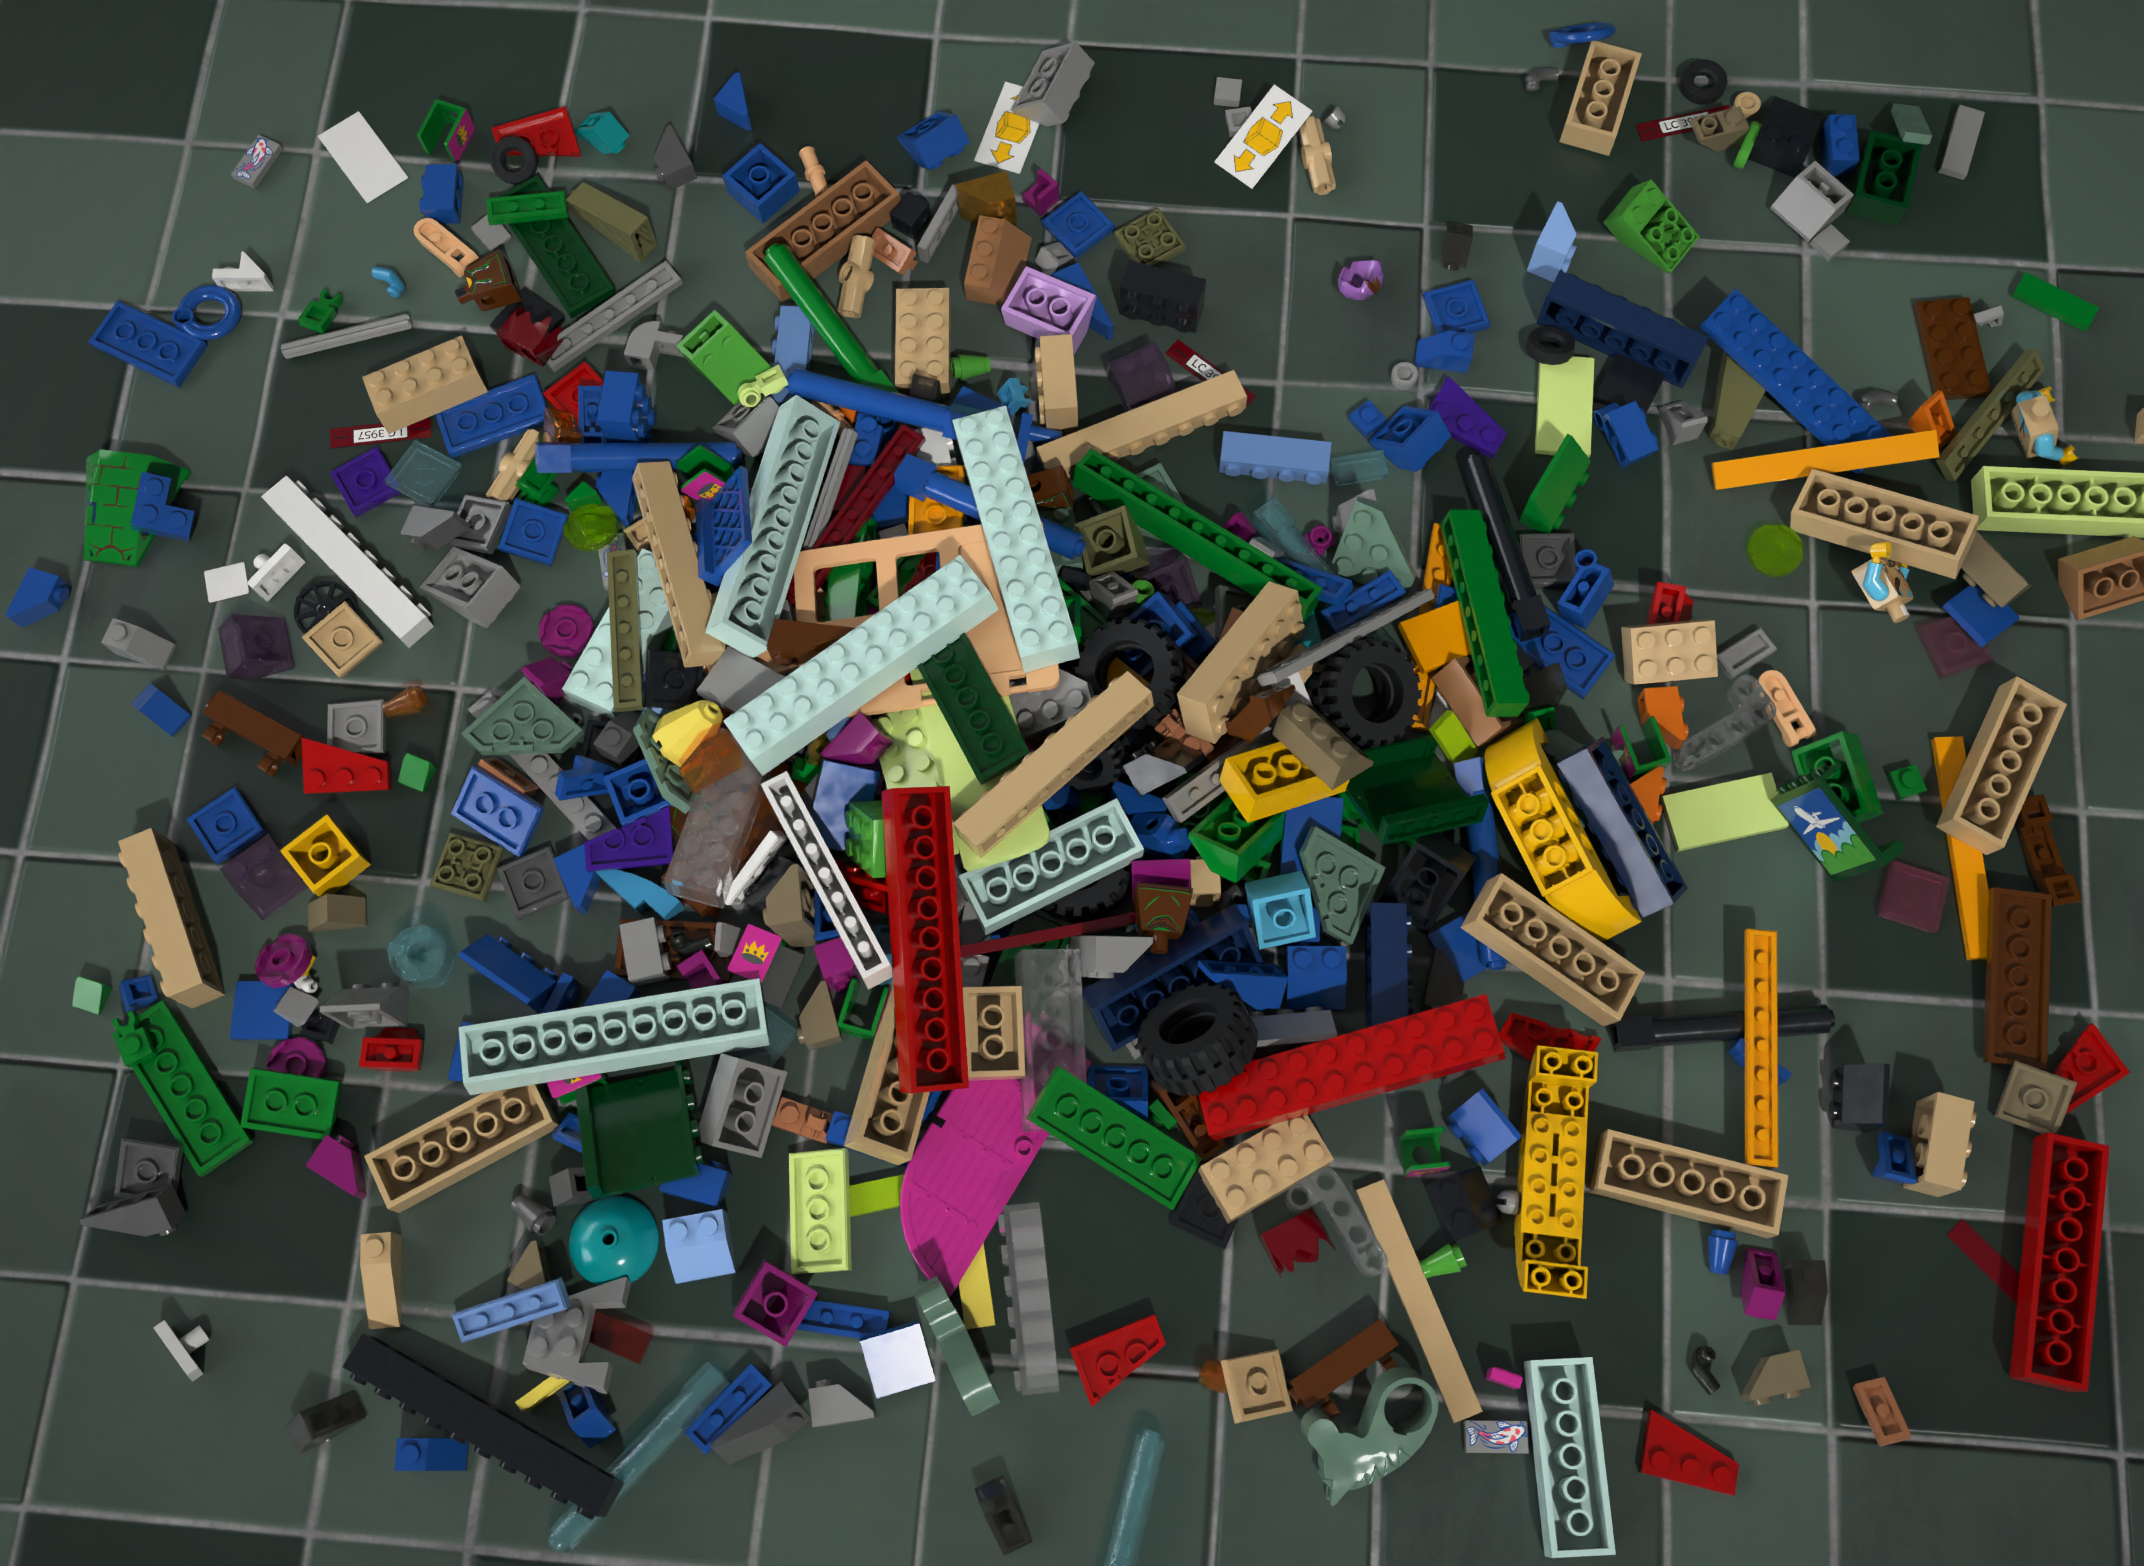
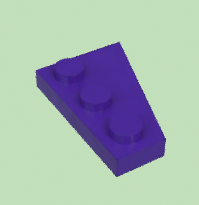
(1467, 420)
(636, 845)

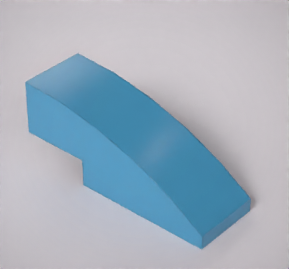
(642, 893)

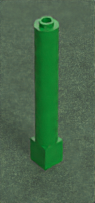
(825, 319)

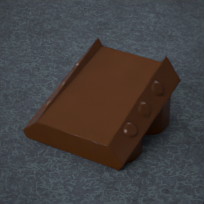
(1259, 712)

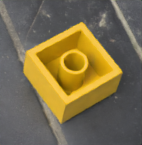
(325, 857)

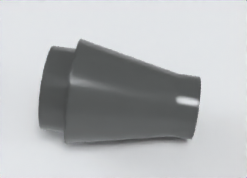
(534, 1215)

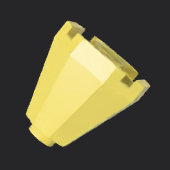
(686, 728)

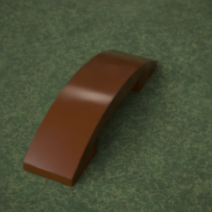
(2043, 854)

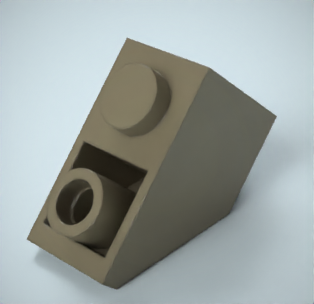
(1721, 129)
(1776, 1375)

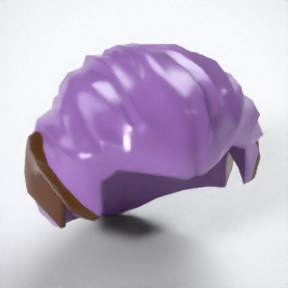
(1361, 279)

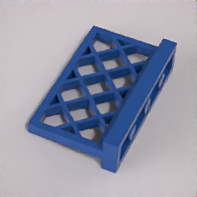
(721, 527)

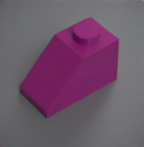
(548, 677)
(858, 742)
(339, 1164)
(1762, 1284)

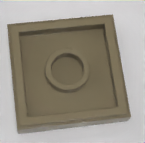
(2035, 1098)

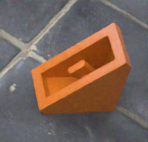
(1934, 416)

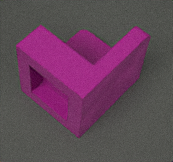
(1042, 194)
(700, 971)

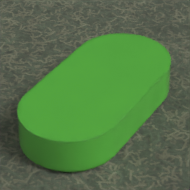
(1747, 145)

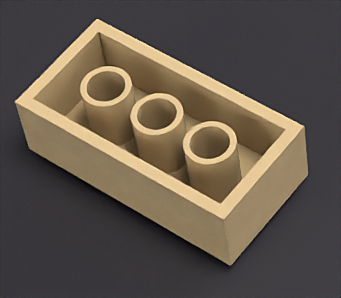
(1600, 97)
(923, 337)
(424, 384)
(1264, 1166)

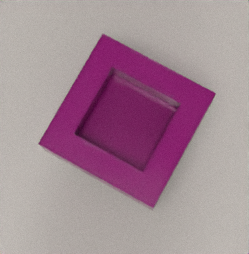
(1241, 527)

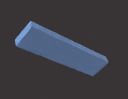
(511, 1310)

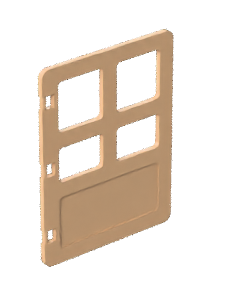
(990, 639)

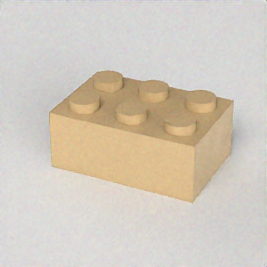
(1057, 383)
(1669, 651)
(994, 1032)
(1941, 1143)

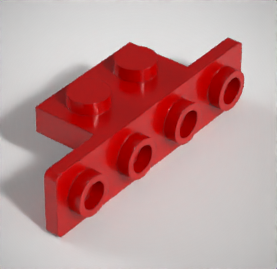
(867, 891)

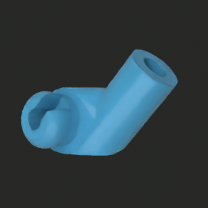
(388, 275)

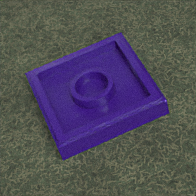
(363, 481)

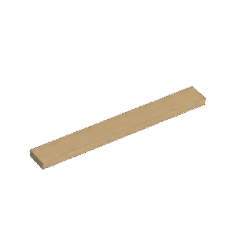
(1419, 1302)

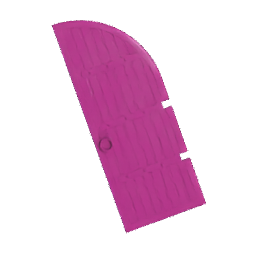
(965, 1176)

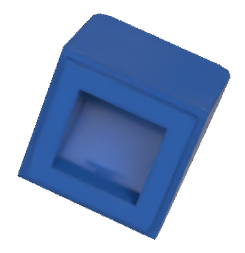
(138, 993)

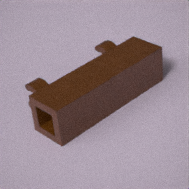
(254, 727)
(1341, 1365)

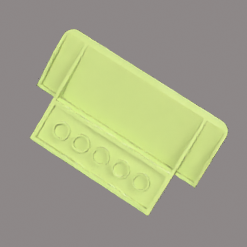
(929, 756)

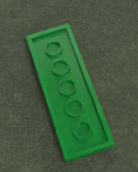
(188, 1094)
(1113, 1137)

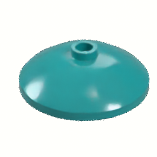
(633, 1245)

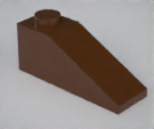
(800, 641)
(1190, 1120)

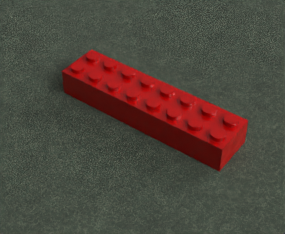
(2060, 1263)

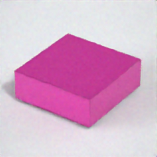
(1504, 1377)

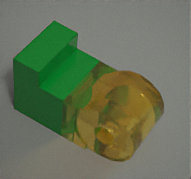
(807, 768)

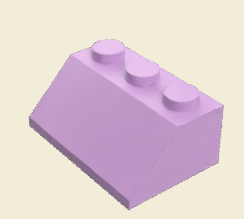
(1048, 307)

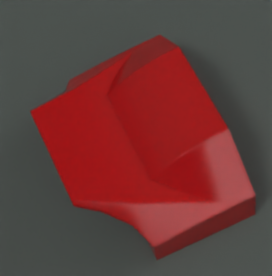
(1669, 604)
(392, 1051)

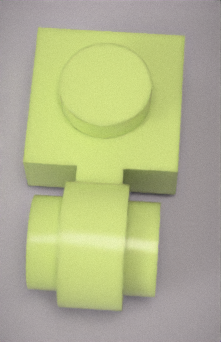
(768, 383)

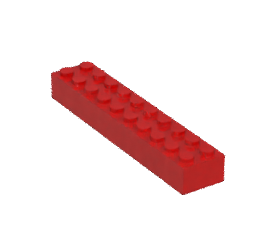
(925, 939)
(1354, 1067)

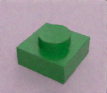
(1545, 715)
(1906, 782)
(1161, 1117)

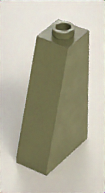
(613, 220)
(1734, 403)

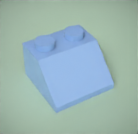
(1554, 246)
(699, 1246)

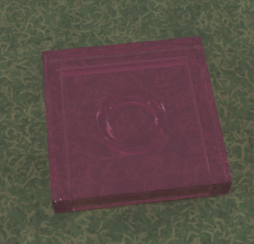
(1951, 647)
(1913, 897)

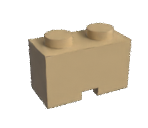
(1205, 885)

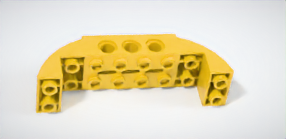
(1552, 835)
(1553, 1172)

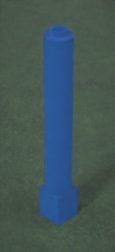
(877, 401)
(569, 457)
(923, 481)
(1481, 841)

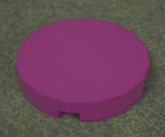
(566, 631)
(283, 961)
(298, 1057)

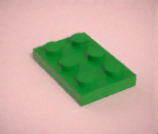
(290, 1103)

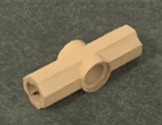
(1316, 156)
(856, 276)
(513, 466)

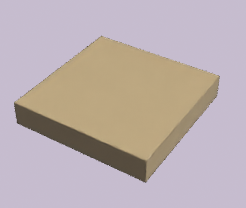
(342, 640)
(1256, 1385)

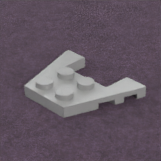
(561, 1339)

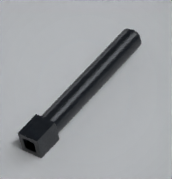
(1526, 606)
(1648, 1031)

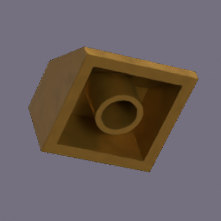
(987, 197)

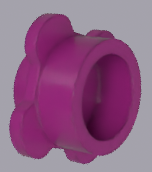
(1321, 531)

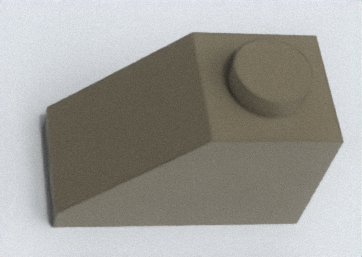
(819, 1020)

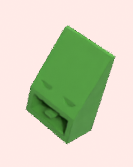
(1652, 226)
(722, 356)

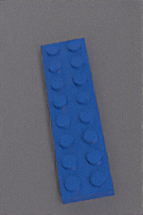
(1789, 374)

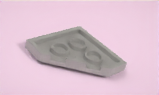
(1051, 708)

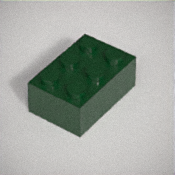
(1884, 178)

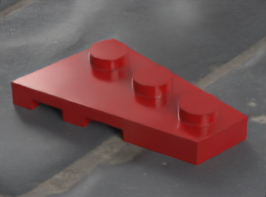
(547, 132)

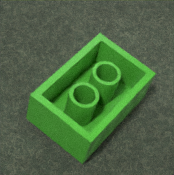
(866, 837)

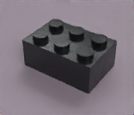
(1162, 297)

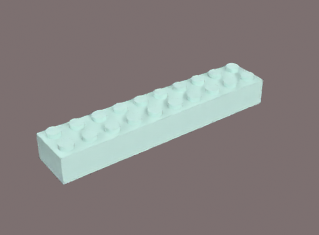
(779, 514)
(1016, 540)
(861, 665)
(612, 1036)

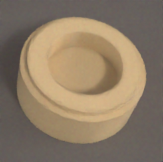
(1749, 104)

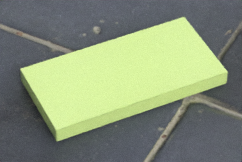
(1564, 405)
(1722, 812)
(820, 1211)

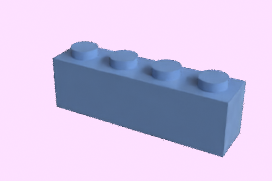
(792, 346)
(1275, 457)

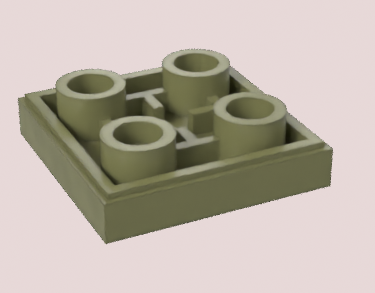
(1150, 239)
(467, 867)

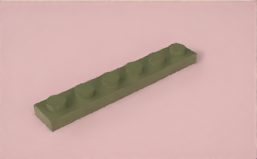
(1990, 415)
(625, 631)

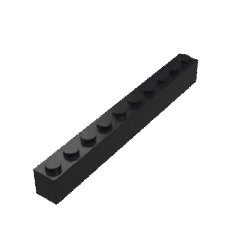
(484, 1426)

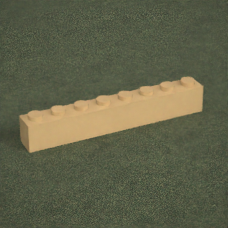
(1149, 424)
(676, 562)
(1053, 764)

